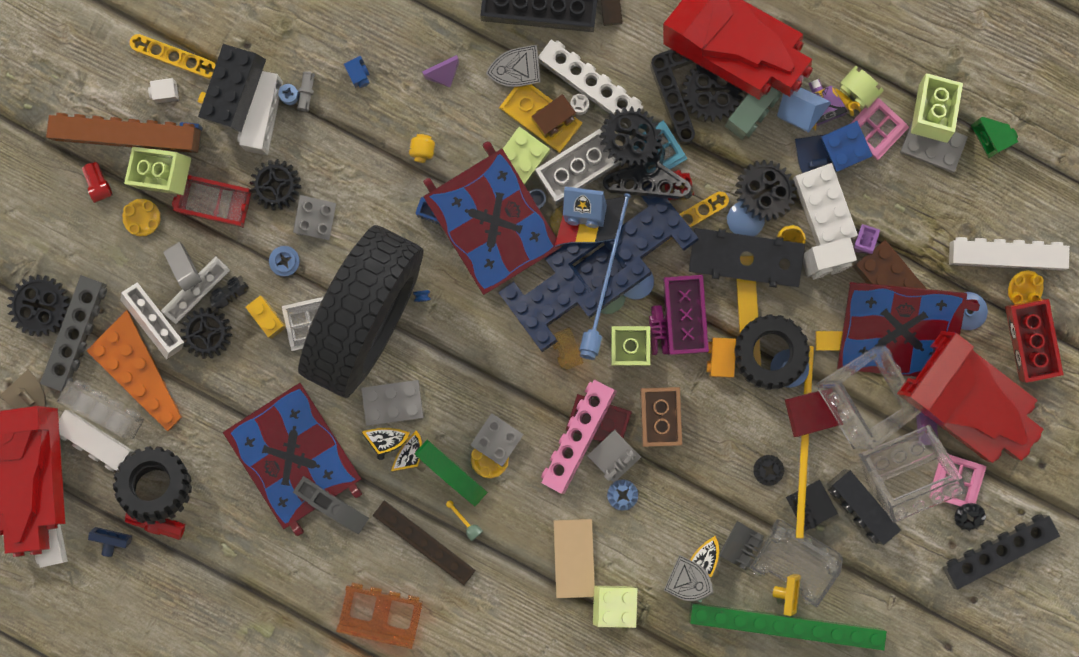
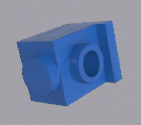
(357, 72)

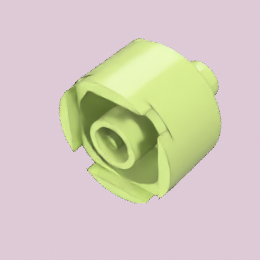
(860, 87)

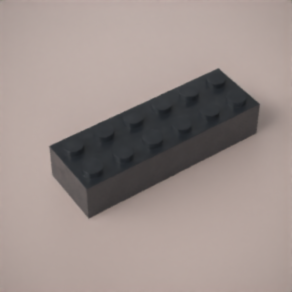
(556, 14)

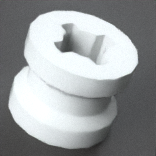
(580, 101)

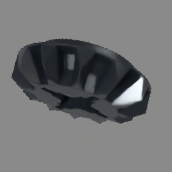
(759, 471)
(974, 511)

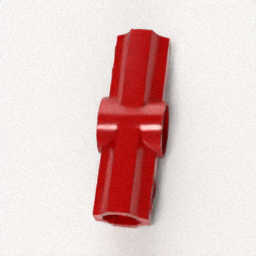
(169, 528)

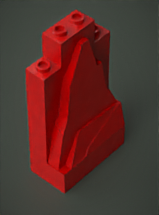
(739, 45)
(973, 400)
(30, 479)

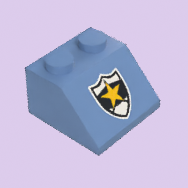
(584, 207)

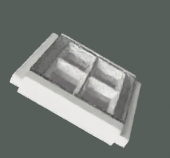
(298, 320)

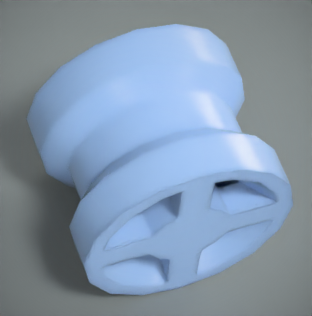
(288, 98)

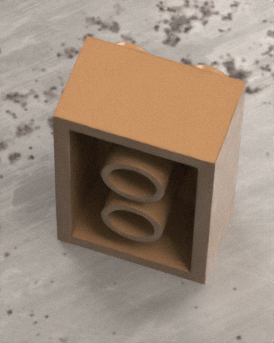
(661, 416)

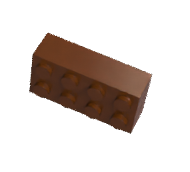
(886, 268)

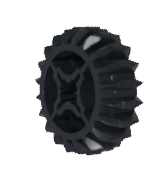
(283, 184)
(203, 325)

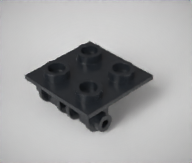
(219, 295)
(817, 505)

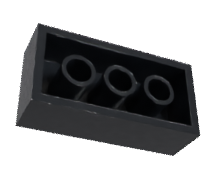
(232, 87)
(863, 506)

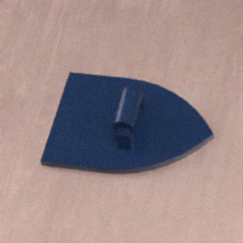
(811, 153)

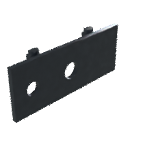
(719, 255)

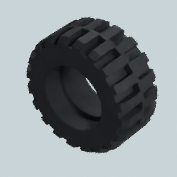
(771, 378)
(139, 465)

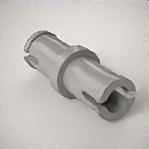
(306, 91)

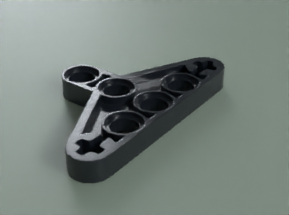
(658, 178)

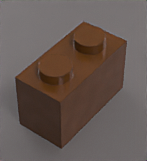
(554, 116)

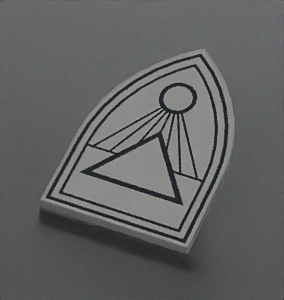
(516, 67)
(689, 581)

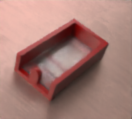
(213, 201)

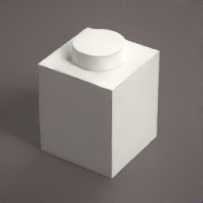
(163, 90)

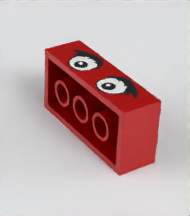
(1034, 340)

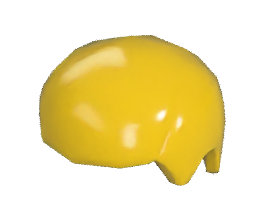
(792, 233)

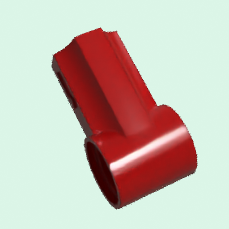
(98, 186)

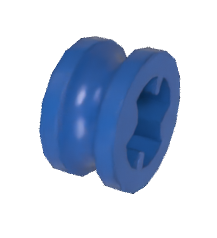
(422, 296)

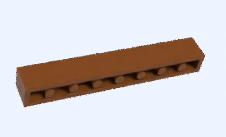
(123, 133)

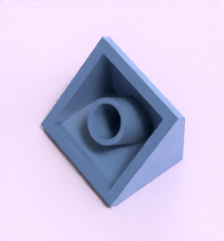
(802, 109)

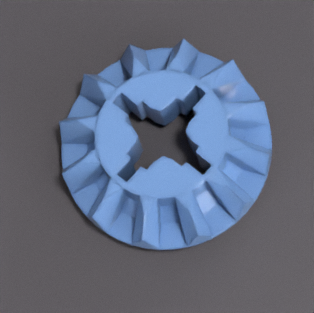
(275, 259)
(613, 495)

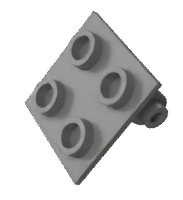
(314, 217)
(496, 439)
(614, 456)

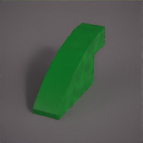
(450, 472)

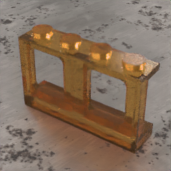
(378, 628)

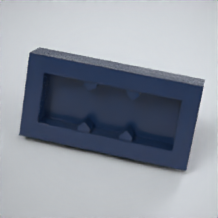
(109, 539)

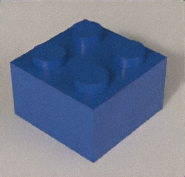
(846, 146)

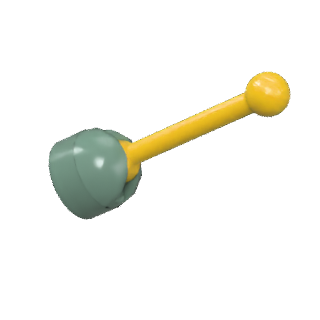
(472, 531)

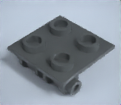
(740, 545)

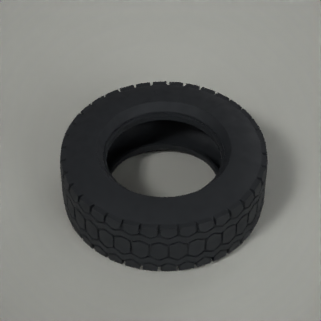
(360, 311)

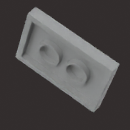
(933, 151)
(392, 402)

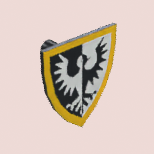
(385, 440)

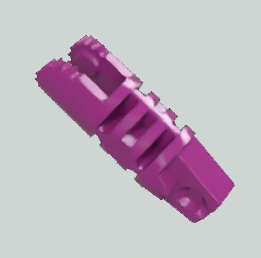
(658, 330)

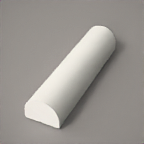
(185, 301)

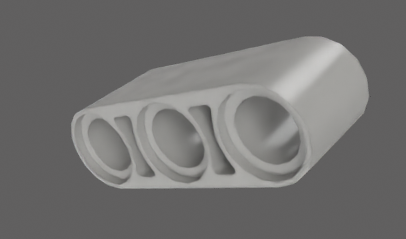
(182, 266)

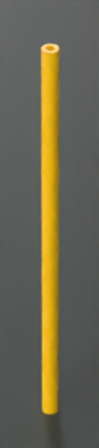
(804, 459)

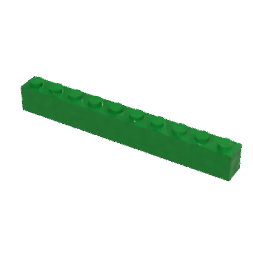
(787, 626)

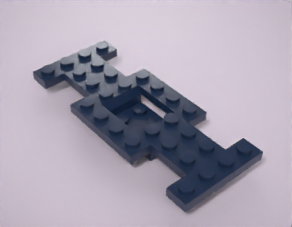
(584, 282)

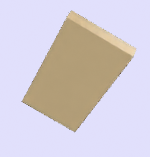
(574, 558)

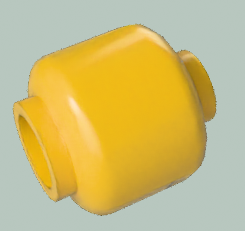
(422, 148)

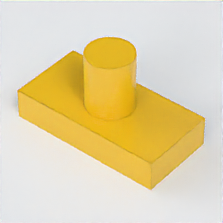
(789, 593)

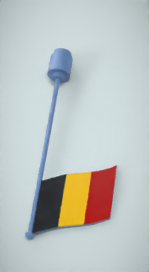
(581, 233)

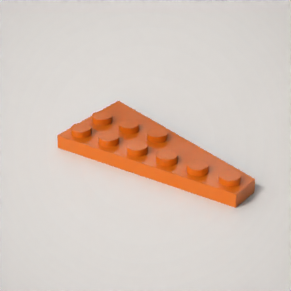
(132, 366)

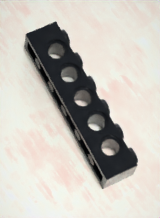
(1046, 533)

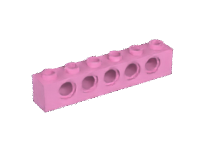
(588, 431)

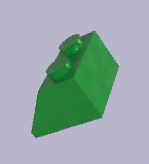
(994, 135)

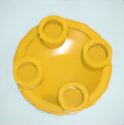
(141, 217)
(1025, 287)
(485, 466)

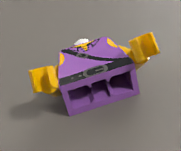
(839, 102)

